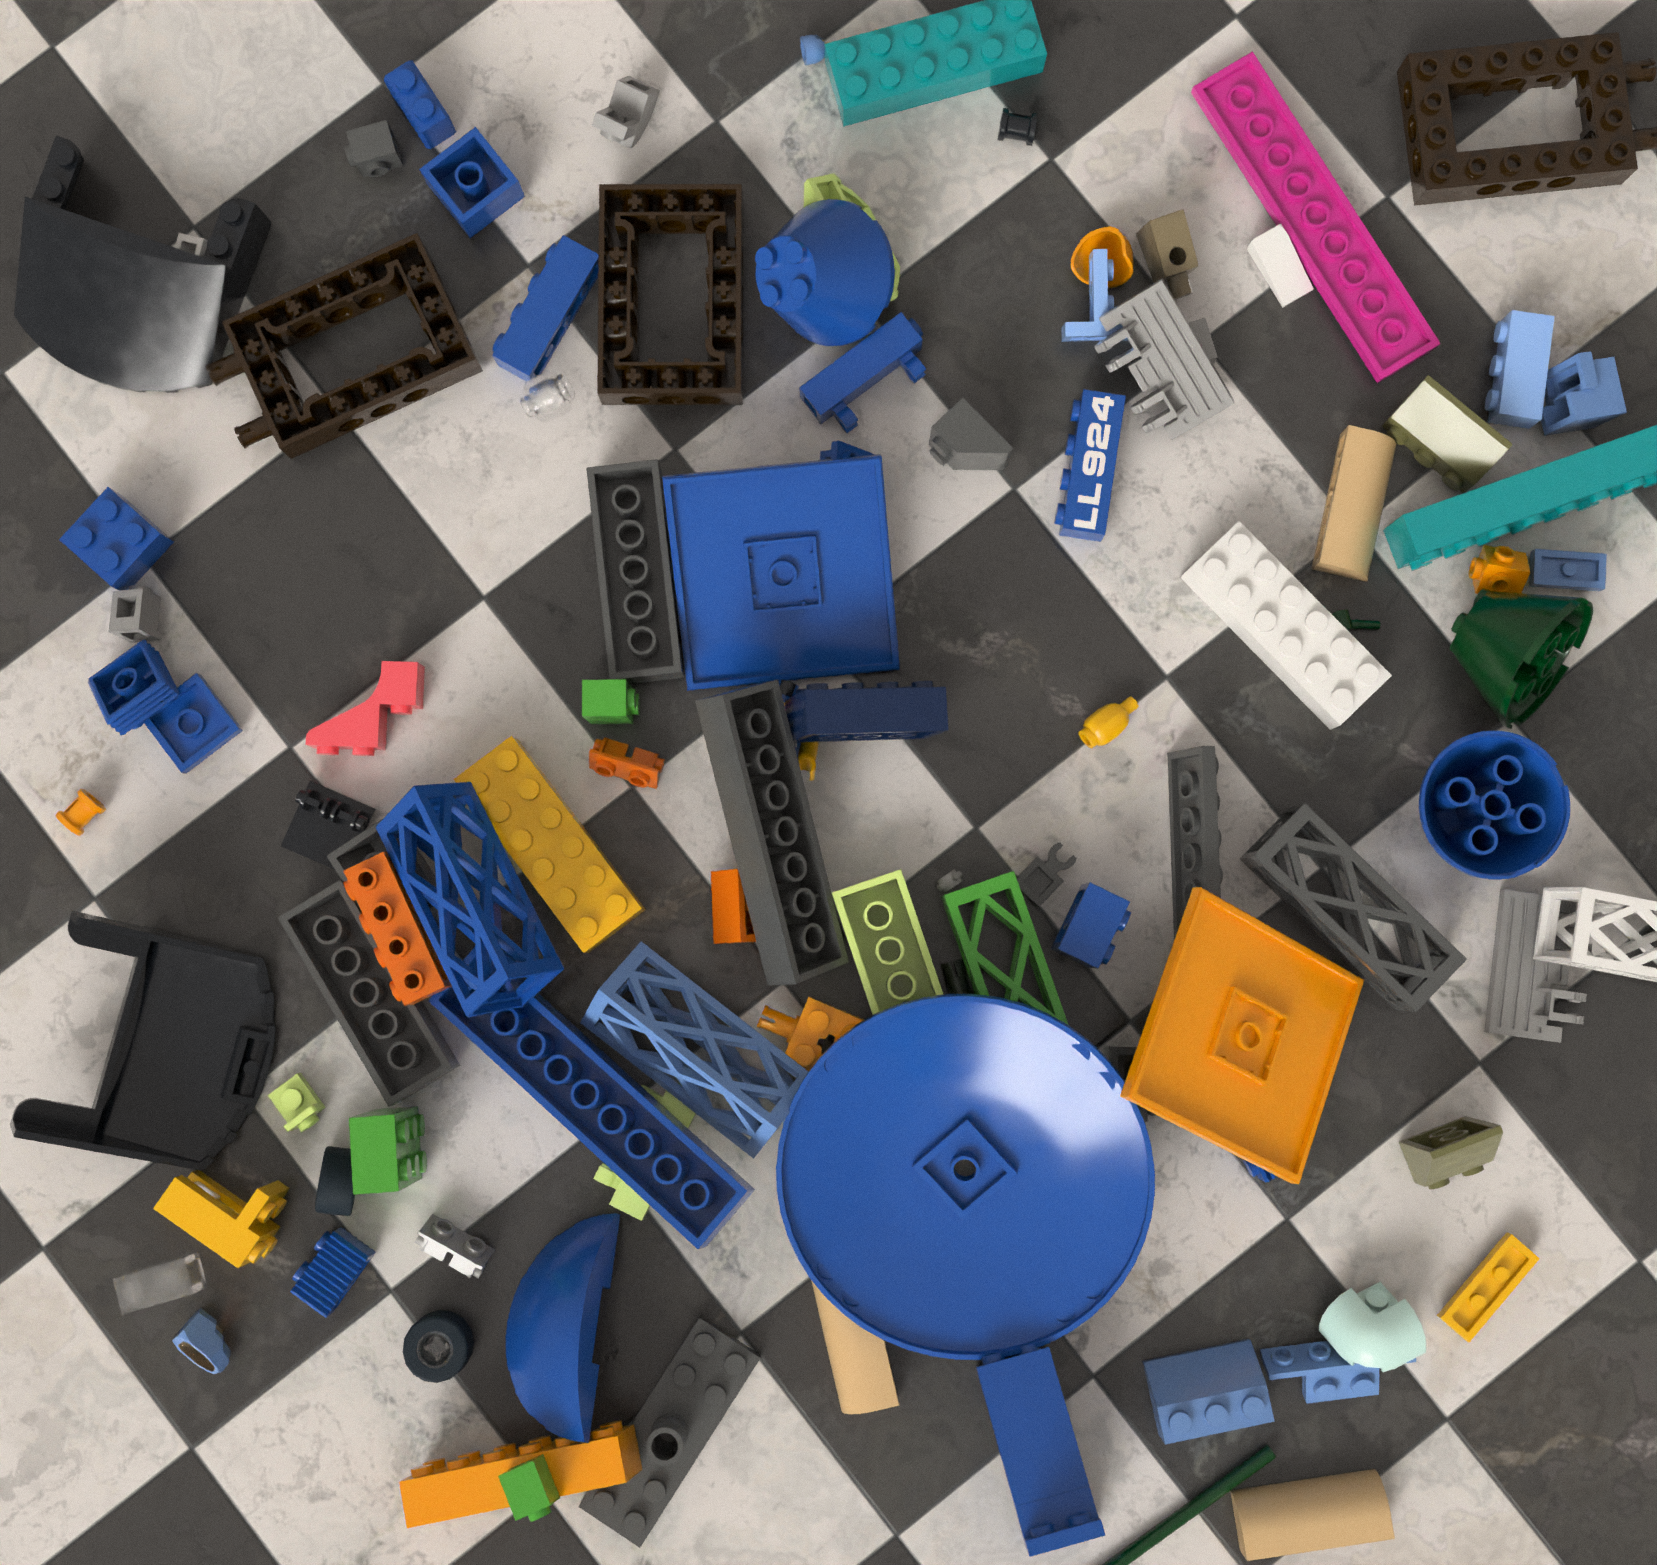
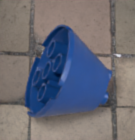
(827, 272)
(1494, 805)

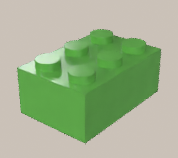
(386, 1149)

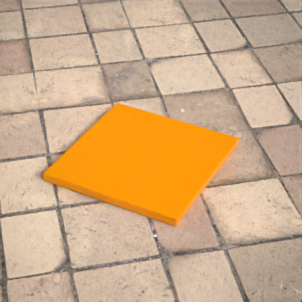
(1243, 1036)

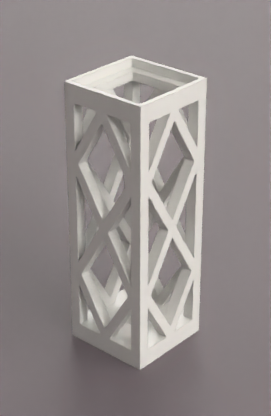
(1613, 908)

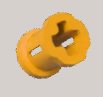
(80, 812)

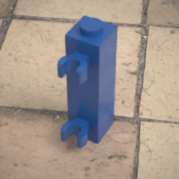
(862, 368)

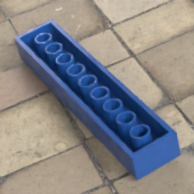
(606, 1112)

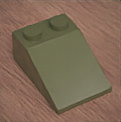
(1451, 1150)

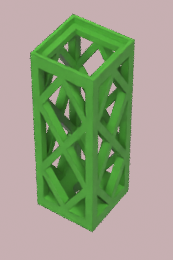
(1025, 945)

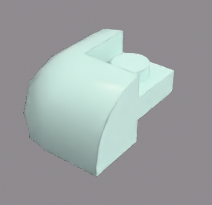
(1373, 1328)

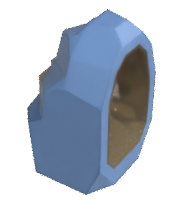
(203, 1342)

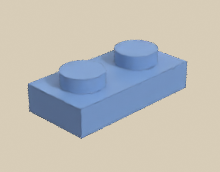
(1567, 570)

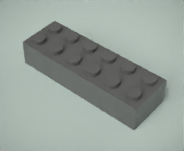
(635, 572)
(393, 1040)

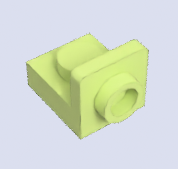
(297, 1103)

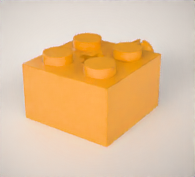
(804, 1031)

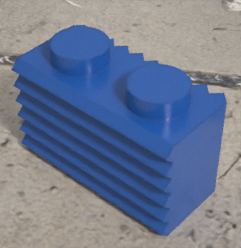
(419, 104)
(332, 1270)

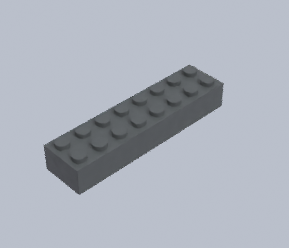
(772, 833)

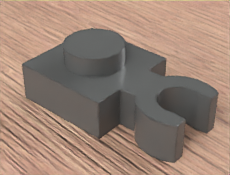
(1041, 877)

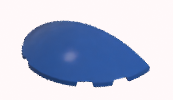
(556, 1326)

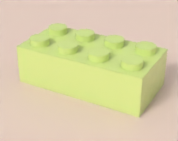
(886, 941)

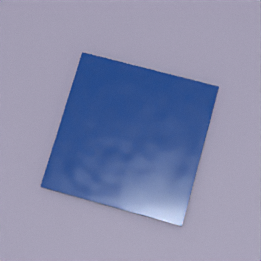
(782, 571)

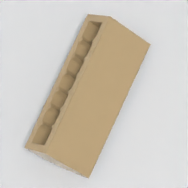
(1354, 503)
(857, 1362)
(1312, 1515)

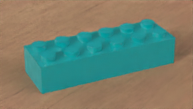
(934, 58)

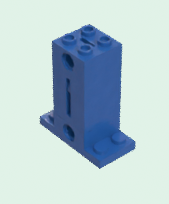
(1039, 1450)

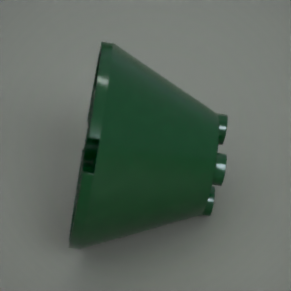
(1518, 647)

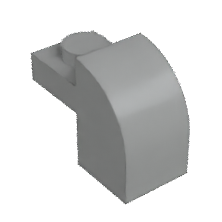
(627, 112)

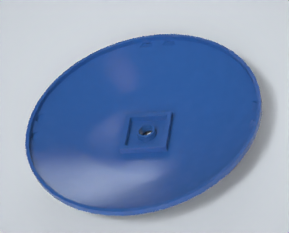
(948, 1256)

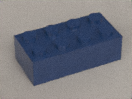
(867, 713)

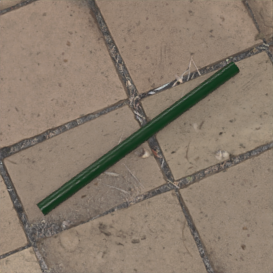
(1193, 1507)

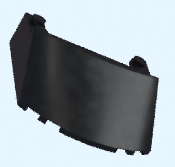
(125, 303)
(181, 1055)

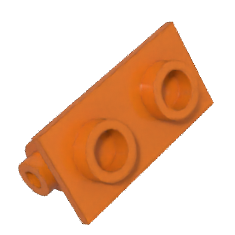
(610, 759)

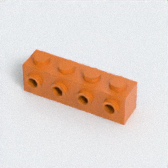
(396, 930)

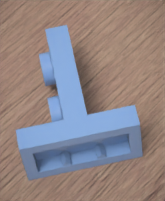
(1100, 272)

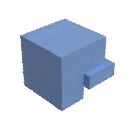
(1581, 394)

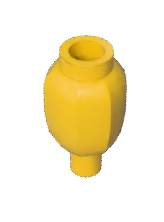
(1107, 723)

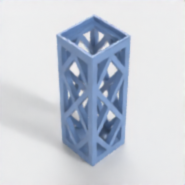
(677, 1060)

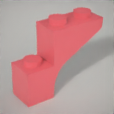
(366, 724)

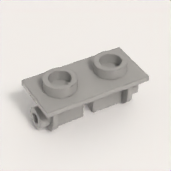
(441, 1236)

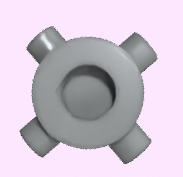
(949, 880)

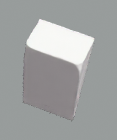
(1280, 265)

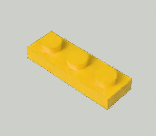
(1488, 1287)

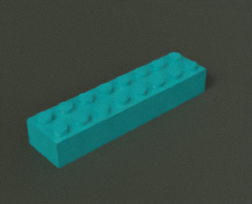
(1524, 500)

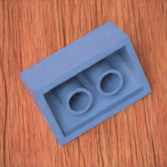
(1207, 1391)

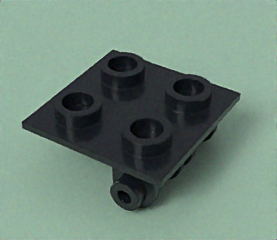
(324, 822)

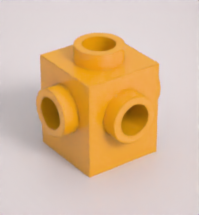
(1499, 570)

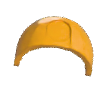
(1117, 249)

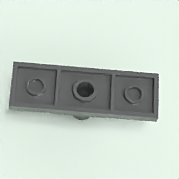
(687, 1405)

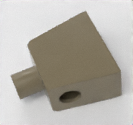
(1166, 239)

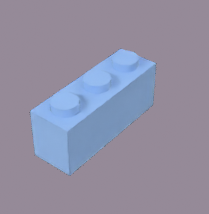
(1519, 369)

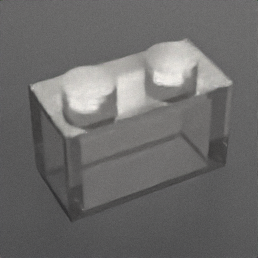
(160, 1283)

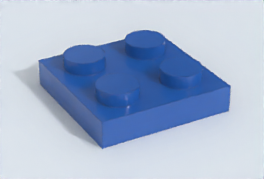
(193, 724)

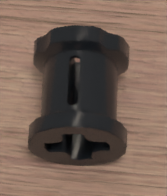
(1017, 126)

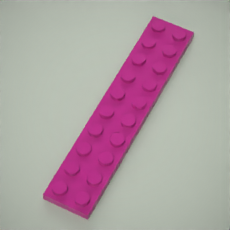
(1316, 216)

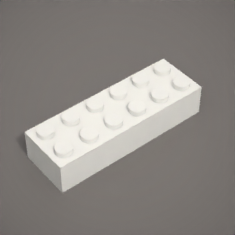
(1286, 626)

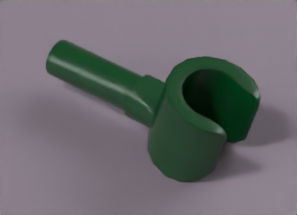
(1344, 618)

